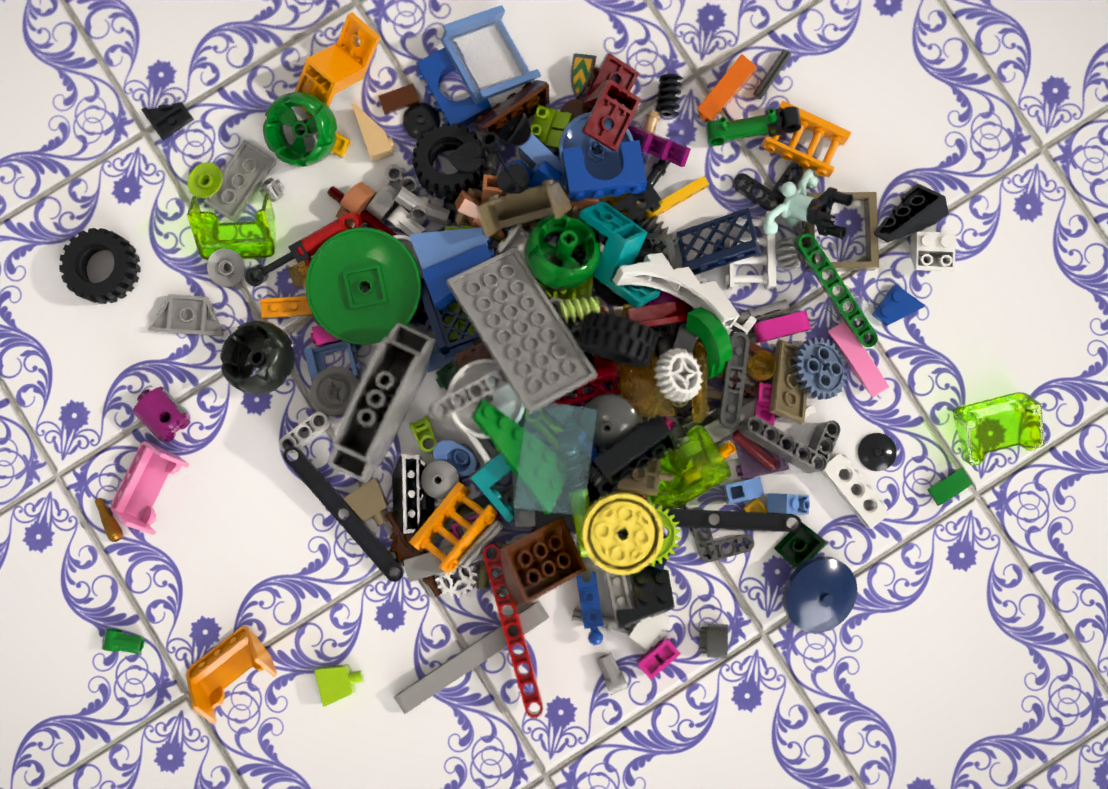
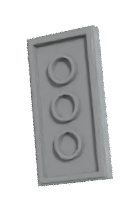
(241, 181)

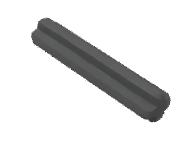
(772, 74)

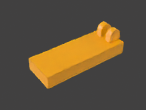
(285, 307)

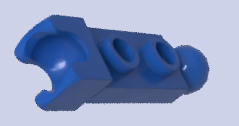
(591, 608)

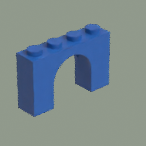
(433, 70)
(583, 185)

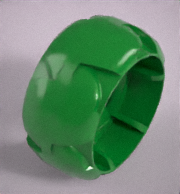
(321, 124)
(572, 233)

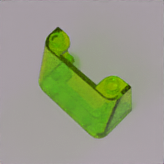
(999, 425)
(695, 470)

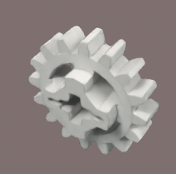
(464, 579)

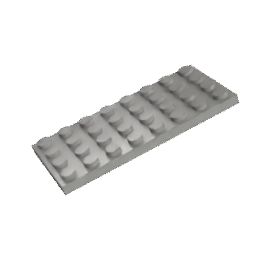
(521, 330)

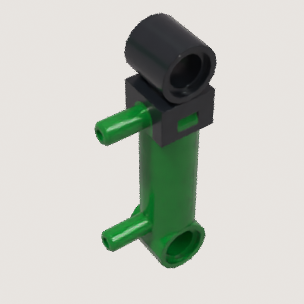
(772, 123)

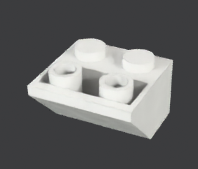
(933, 251)

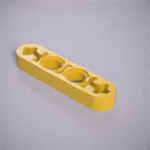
(680, 196)

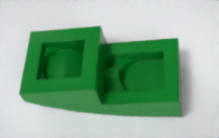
(949, 487)

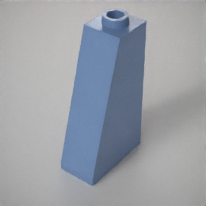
(535, 152)
(443, 245)

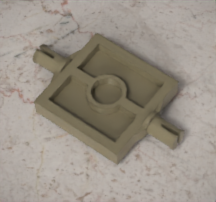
(645, 480)

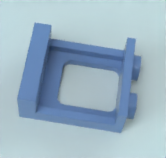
(316, 357)

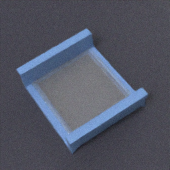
(485, 55)

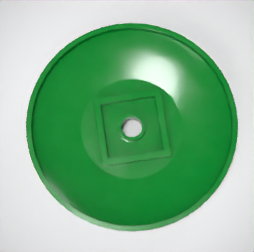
(336, 282)

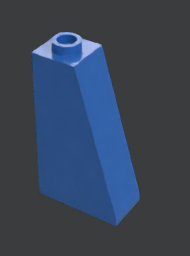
(438, 274)

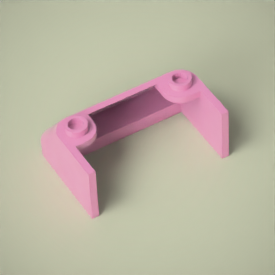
(142, 485)

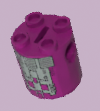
(156, 408)

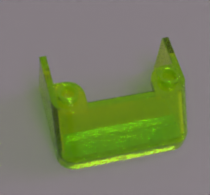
(246, 238)

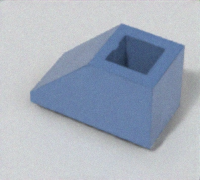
(743, 490)
(788, 503)

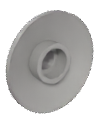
(218, 272)
(448, 475)

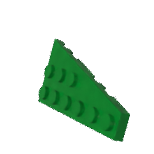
(502, 431)

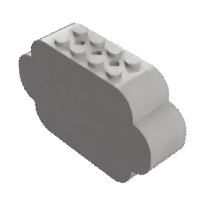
(381, 402)

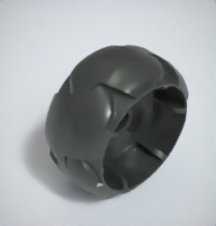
(273, 365)

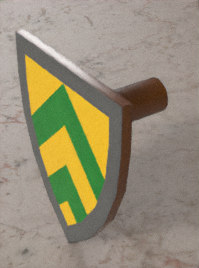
(581, 72)

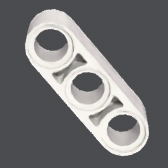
(314, 431)

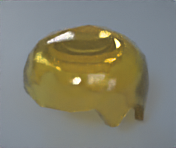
(761, 365)

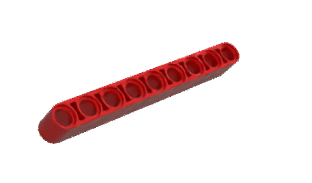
(519, 638)

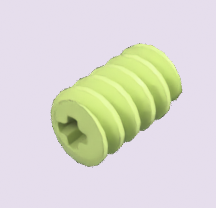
(577, 308)

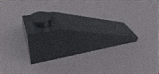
(917, 210)

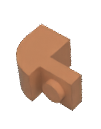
(355, 201)

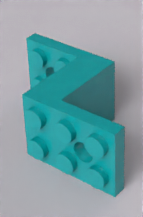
(621, 249)
(490, 476)

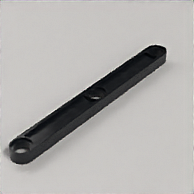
(334, 503)
(733, 520)

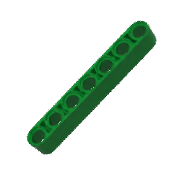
(828, 284)

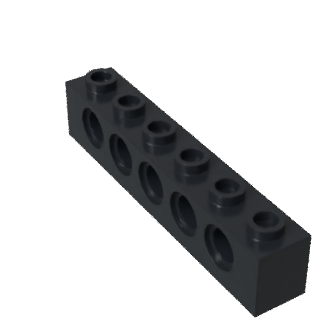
(636, 215)

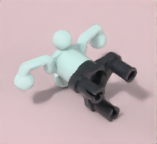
(813, 210)

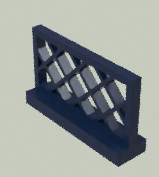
(725, 255)
(438, 326)

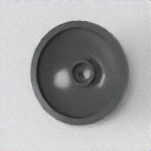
(616, 413)

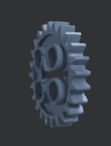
(820, 368)

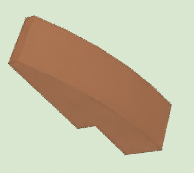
(467, 205)

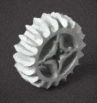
(678, 375)

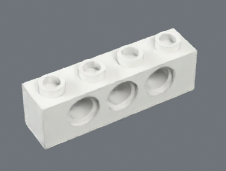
(878, 508)

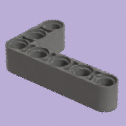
(791, 445)

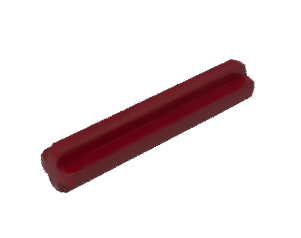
(753, 449)

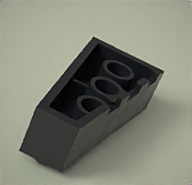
(636, 450)

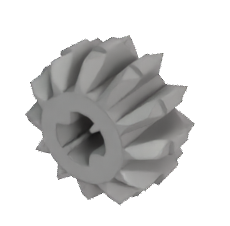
(787, 253)

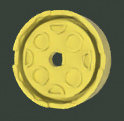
(614, 513)

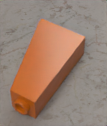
(727, 88)

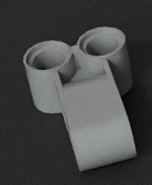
(382, 203)

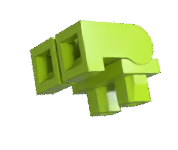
(549, 125)

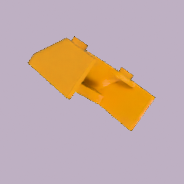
(222, 667)

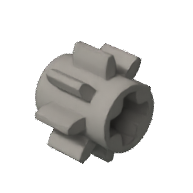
(272, 187)

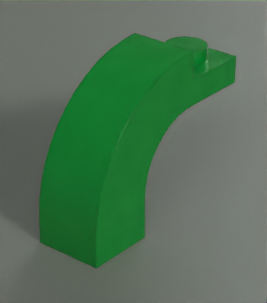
(714, 336)

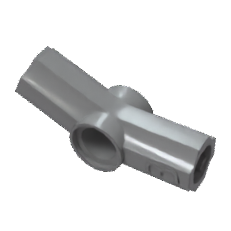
(420, 206)

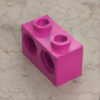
(658, 658)

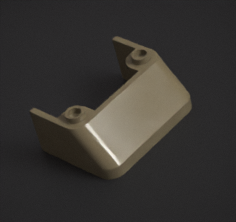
(523, 207)

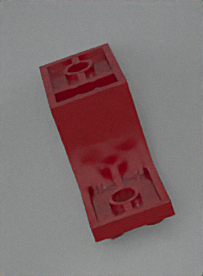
(611, 102)

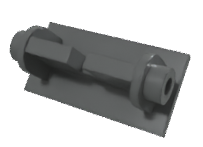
(687, 421)

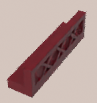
(659, 313)
(604, 375)

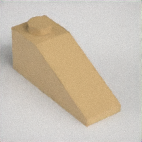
(375, 138)

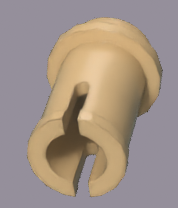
(651, 122)

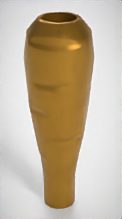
(109, 523)

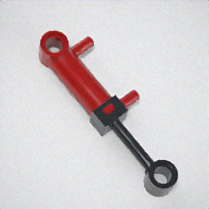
(304, 248)

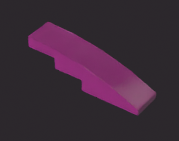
(660, 146)

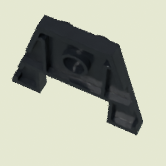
(651, 596)

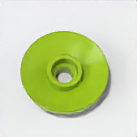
(204, 174)

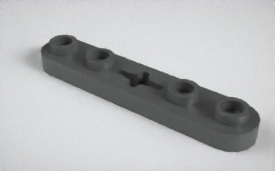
(732, 399)

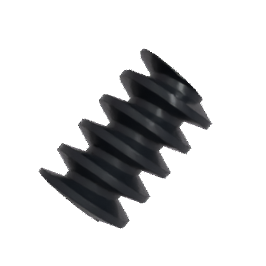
(667, 95)

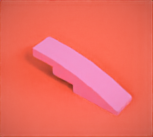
(858, 359)

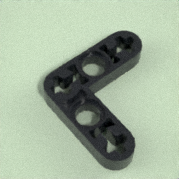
(773, 194)

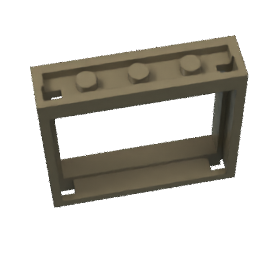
(871, 225)

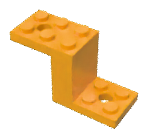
(341, 63)

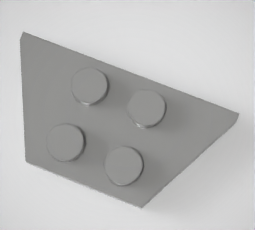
(187, 316)

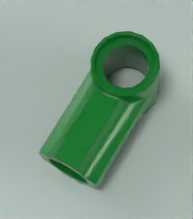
(117, 640)

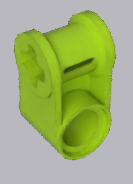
(423, 431)

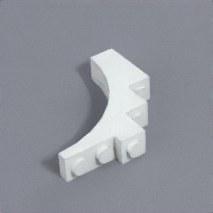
(680, 282)

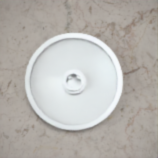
(503, 399)

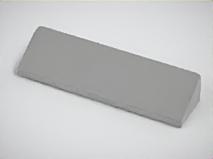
(428, 564)

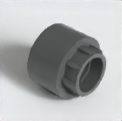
(714, 640)

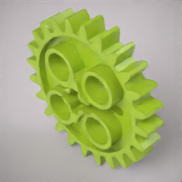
(669, 541)

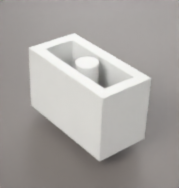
(647, 630)

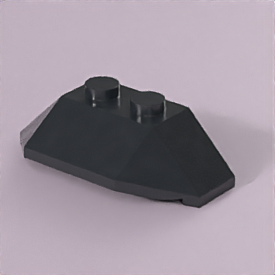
(410, 501)

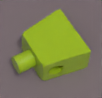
(336, 682)

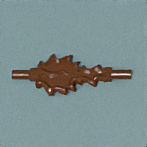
(405, 550)

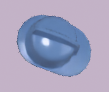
(457, 454)

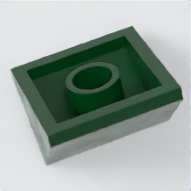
(800, 546)

